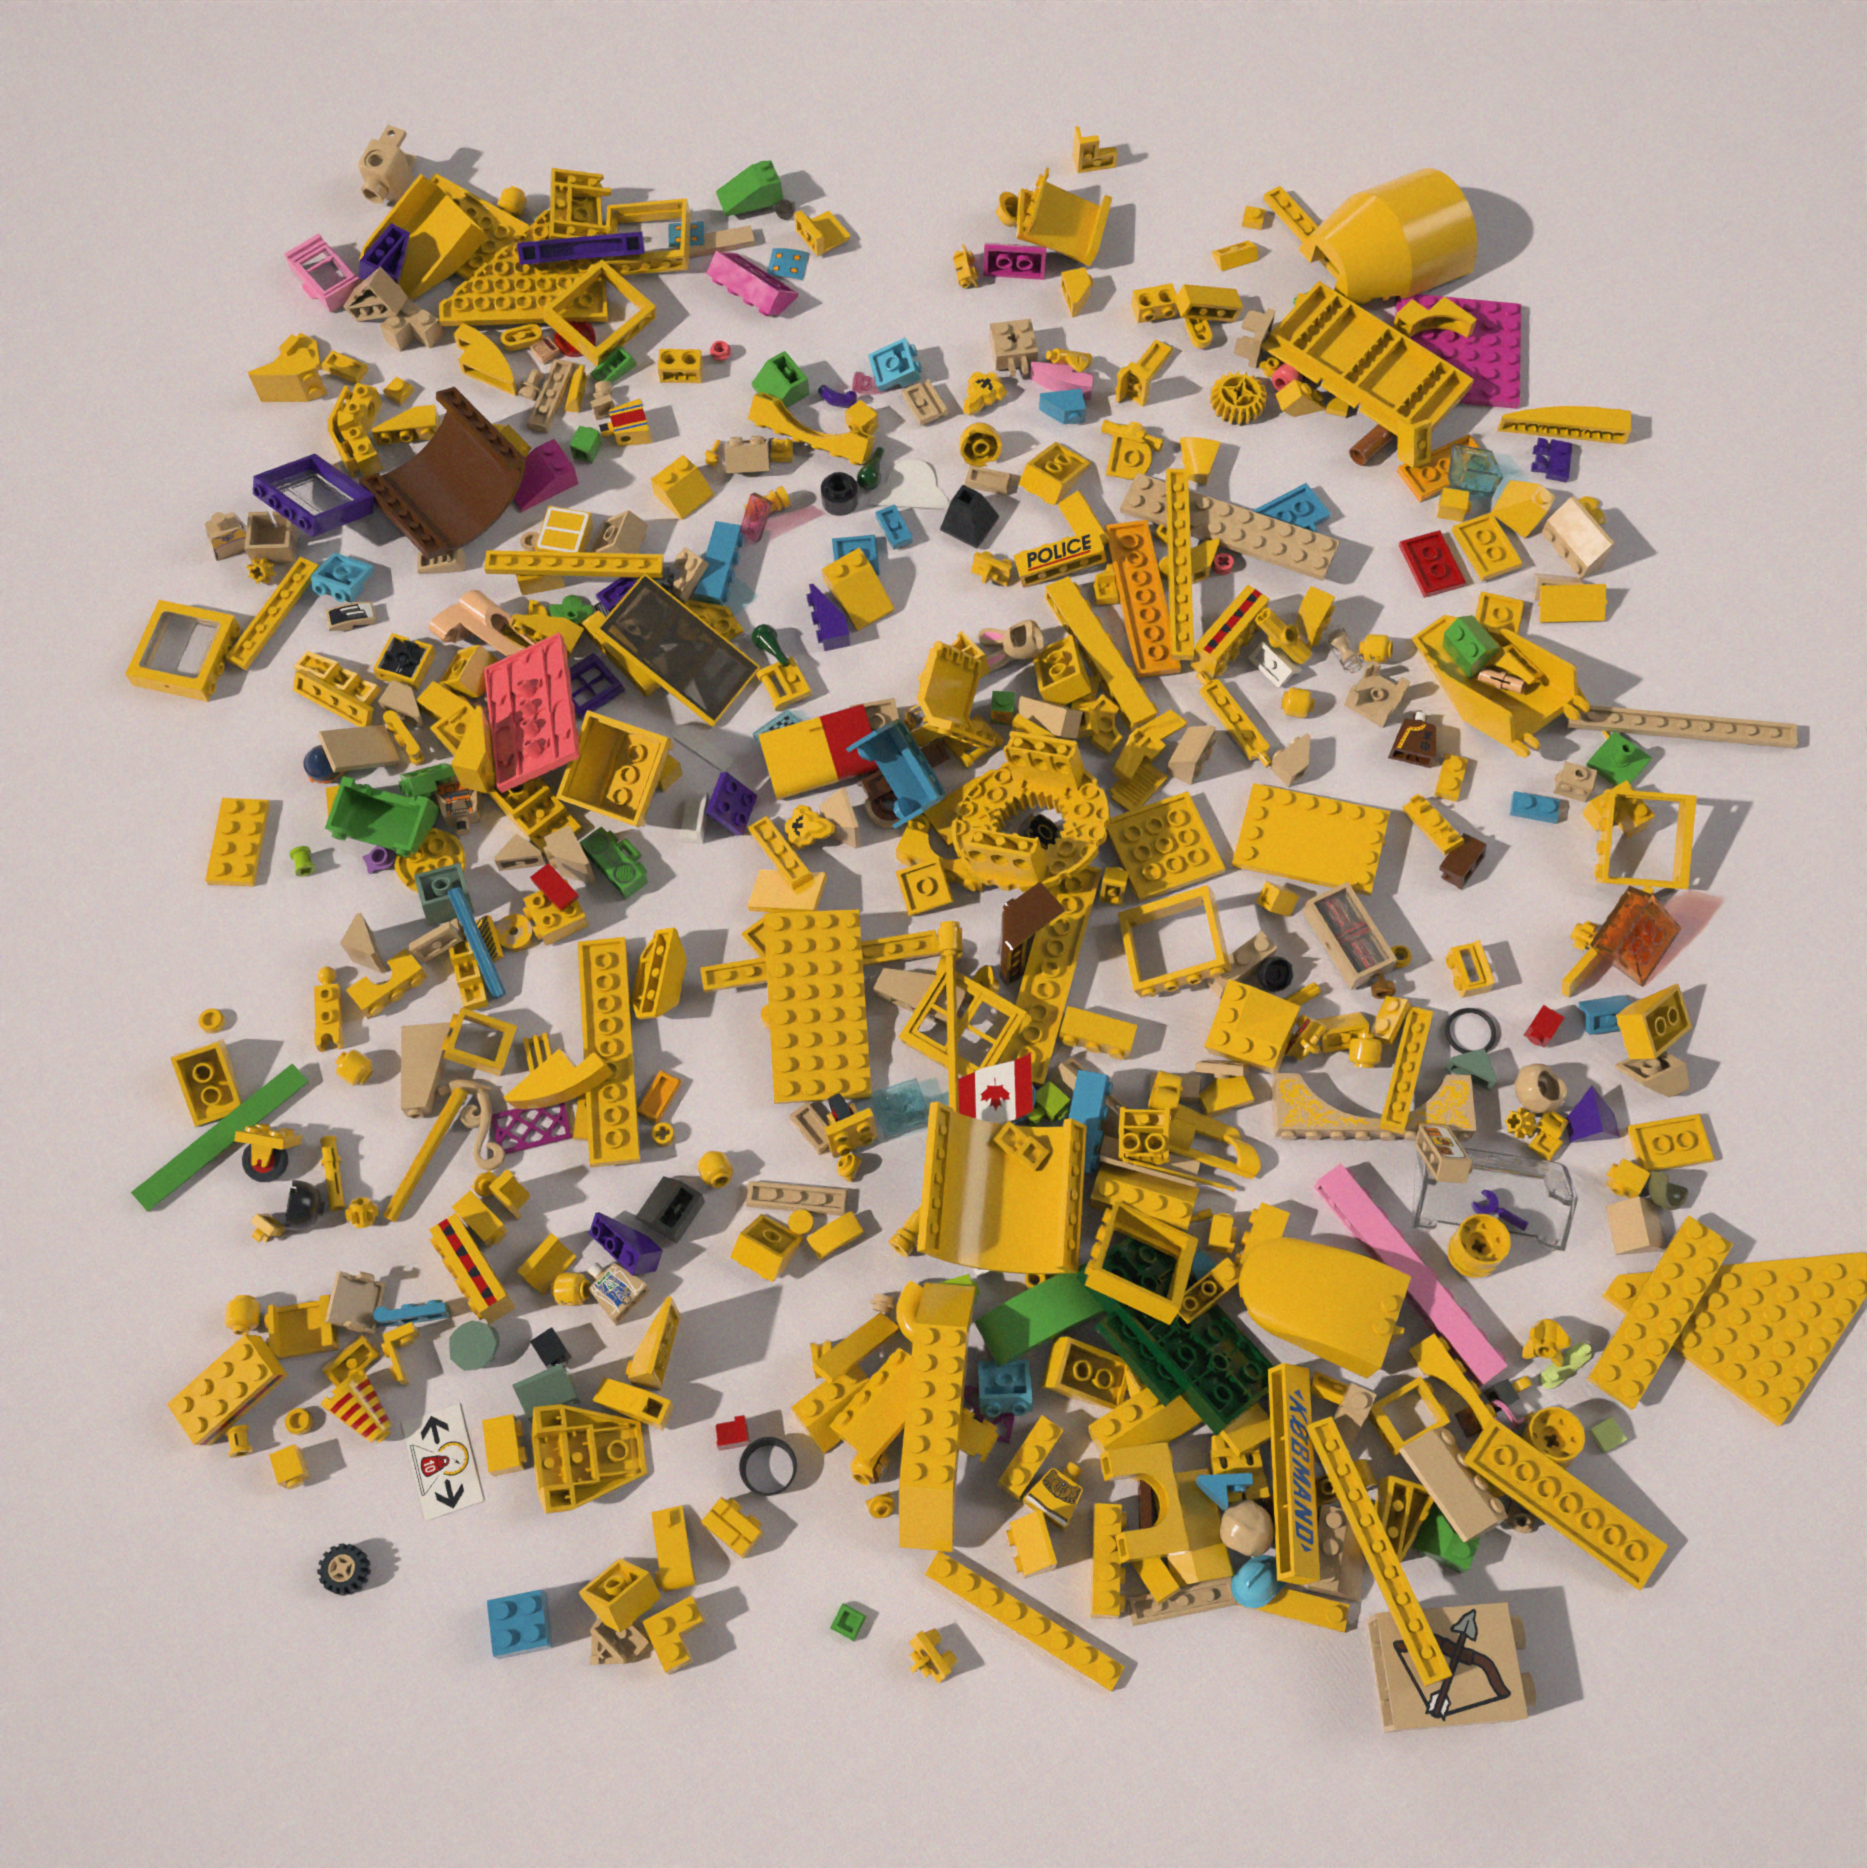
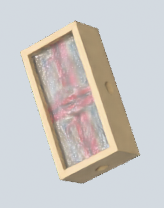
(1349, 935)

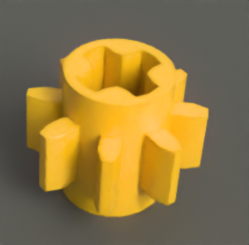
(262, 573)
(1583, 935)
(1521, 1123)
(361, 1212)

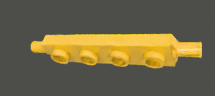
(1234, 719)

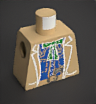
(616, 1290)

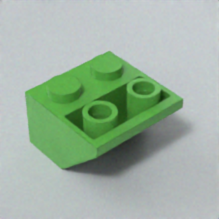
(782, 379)

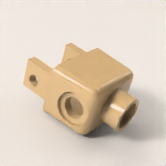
(386, 167)

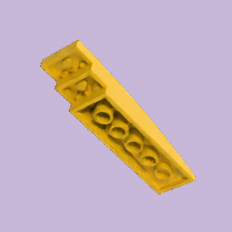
(527, 805)

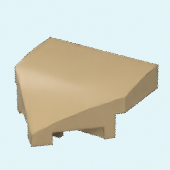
(615, 1647)

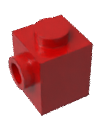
(1543, 1026)

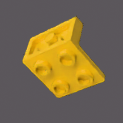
(821, 232)

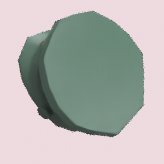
(473, 1345)

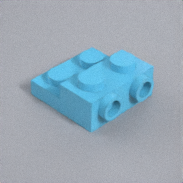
(895, 365)
(341, 577)
(1005, 1388)

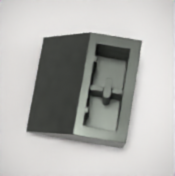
(671, 1208)

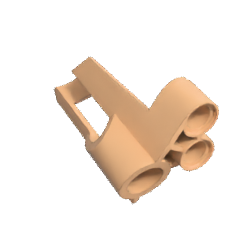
(475, 615)

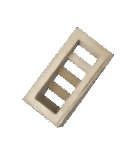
(454, 563)

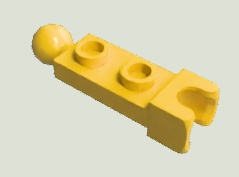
(327, 1010)

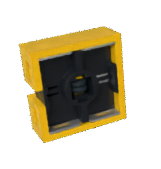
(404, 661)

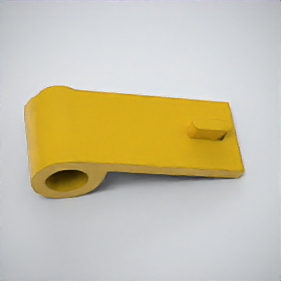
(672, 1550)

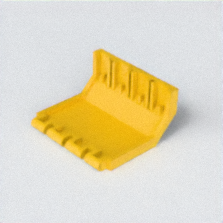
(949, 693)

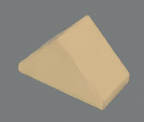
(518, 854)

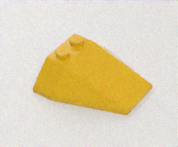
(583, 1455)

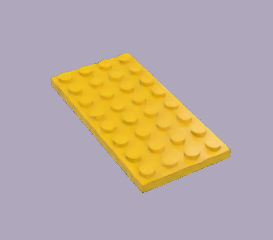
(816, 1006)

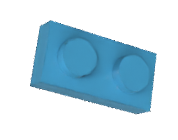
(894, 527)
(1534, 807)

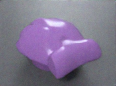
(379, 859)

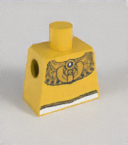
(1056, 1495)

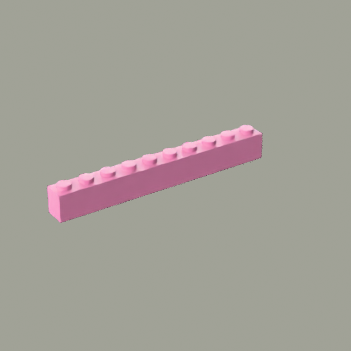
(1424, 1294)

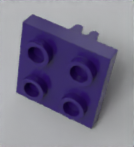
(731, 803)

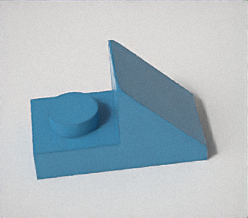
(1216, 1486)

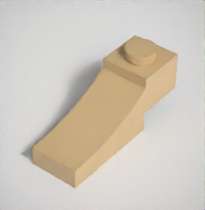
(1353, 1413)

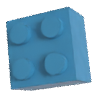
(519, 1624)

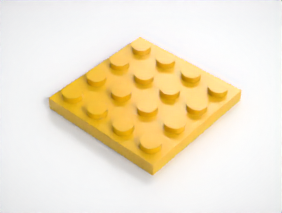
(1164, 846)

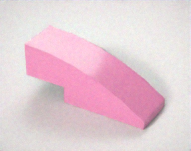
(1061, 377)

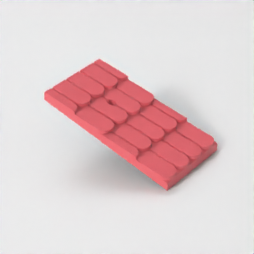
(531, 712)

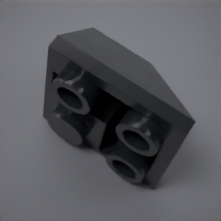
(969, 517)

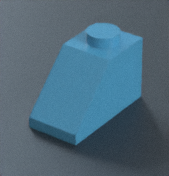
(1064, 406)

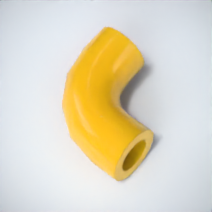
(907, 1308)

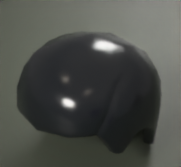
(1275, 974)

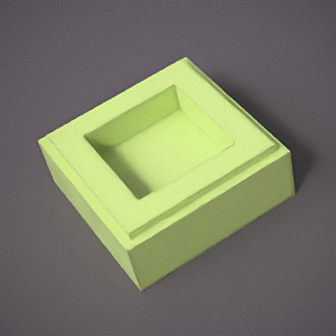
(1607, 1435)

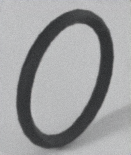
(1475, 1011)

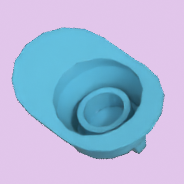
(1256, 1582)

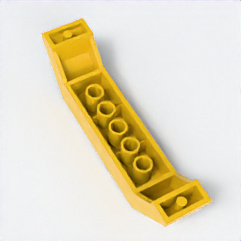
(934, 1417)

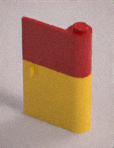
(815, 752)

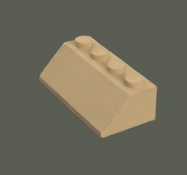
(1453, 1485)

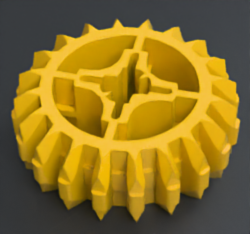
(1246, 407)

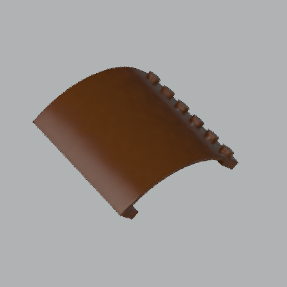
(454, 483)

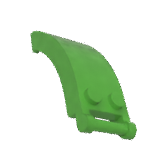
(1037, 1317)

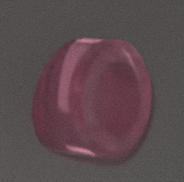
(858, 382)

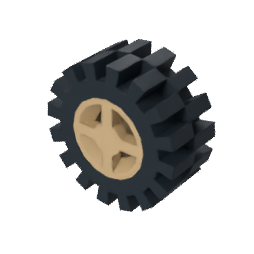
(337, 1563)

